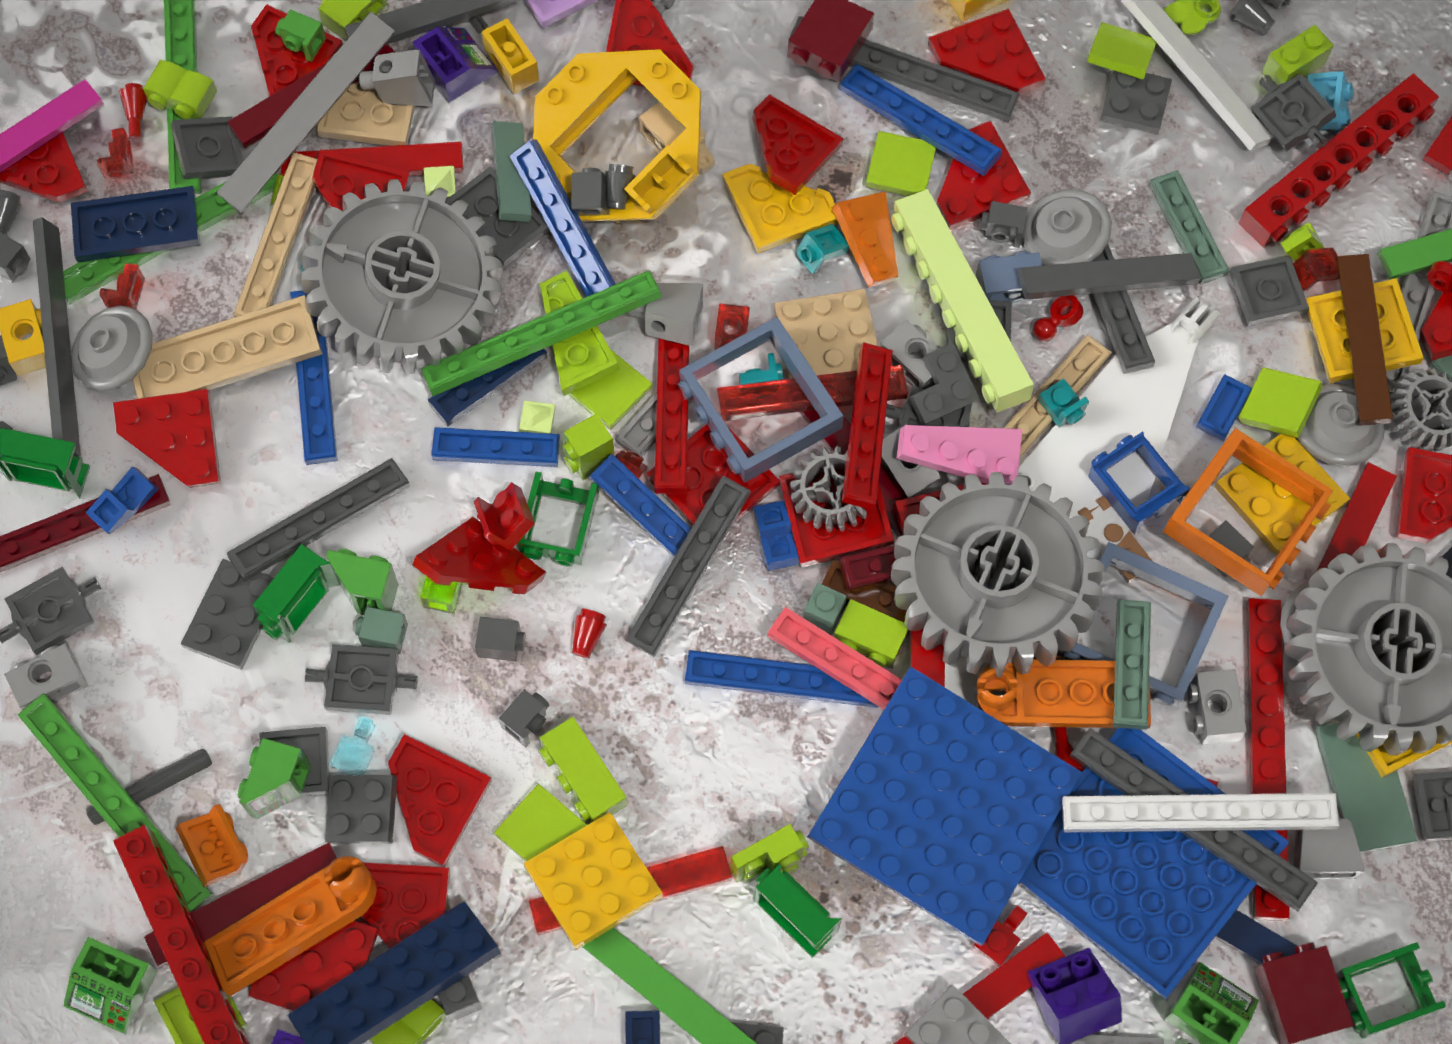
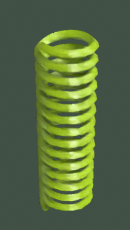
(276, 188)

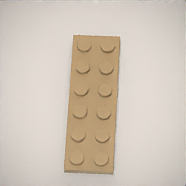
(230, 350)

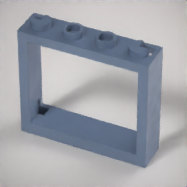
(830, 416)
(1174, 583)

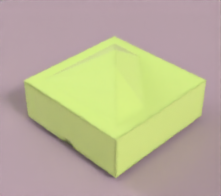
(440, 177)
(537, 417)

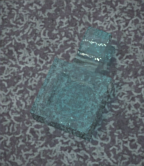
(355, 754)

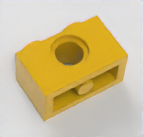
(510, 56)
(15, 323)

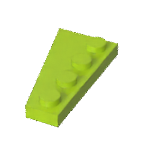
(584, 355)

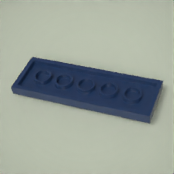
(397, 981)

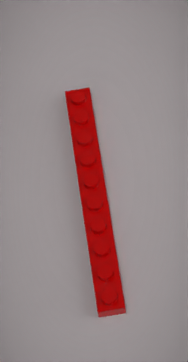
(1266, 725)

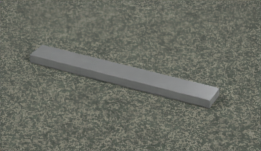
(305, 113)
(1416, 287)

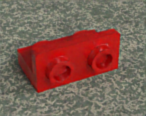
(506, 518)

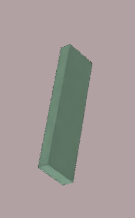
(511, 190)
(1189, 226)
(1132, 664)

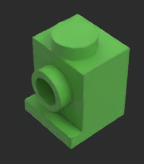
(301, 33)

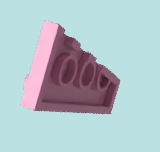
(962, 450)

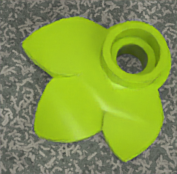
(1191, 15)

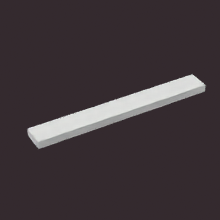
(1200, 73)
(1200, 812)

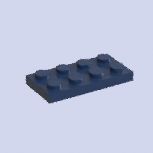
(135, 224)

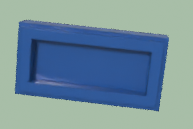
(1223, 407)

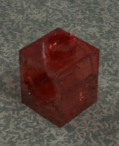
(731, 317)

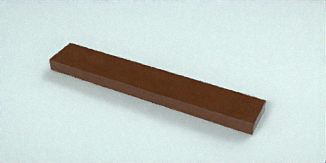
(1364, 340)

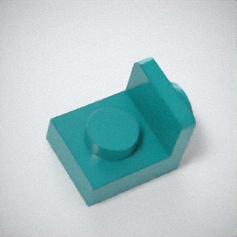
(821, 246)
(773, 373)
(1063, 403)

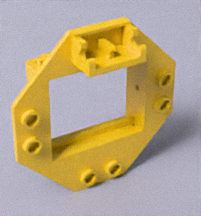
(588, 89)

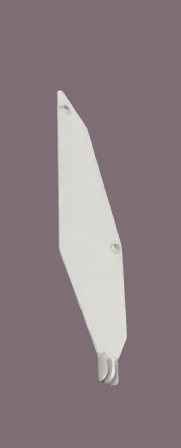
(1117, 408)

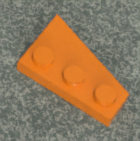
(869, 236)

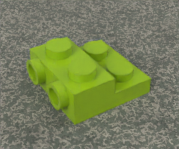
(781, 847)

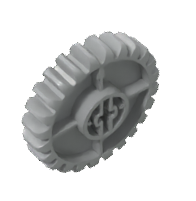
(358, 284)
(1004, 624)
(1370, 677)

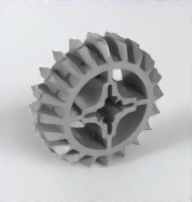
(1412, 405)
(821, 491)

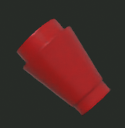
(587, 632)

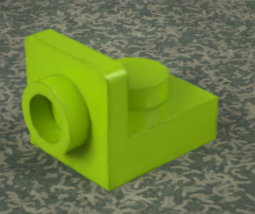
(1301, 240)

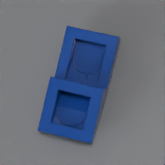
(123, 501)
(776, 535)

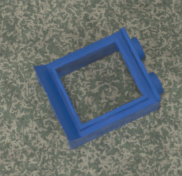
(1157, 505)

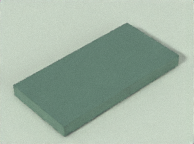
(1370, 802)

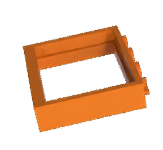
(1276, 470)

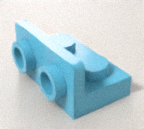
(1337, 92)

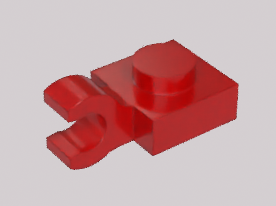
(1002, 939)

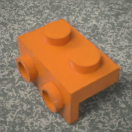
(213, 846)

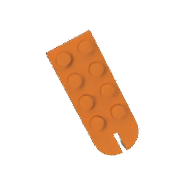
(1052, 695)
(291, 923)

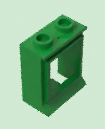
(41, 461)
(566, 492)
(294, 593)
(795, 910)
(1416, 977)

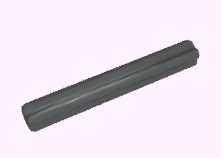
(161, 780)

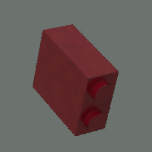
(830, 37)
(1303, 994)

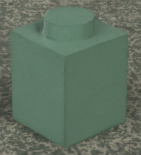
(824, 608)
(381, 629)

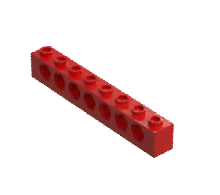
(1410, 96)
(179, 938)

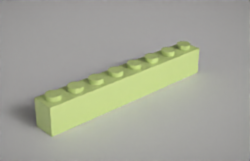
(962, 301)

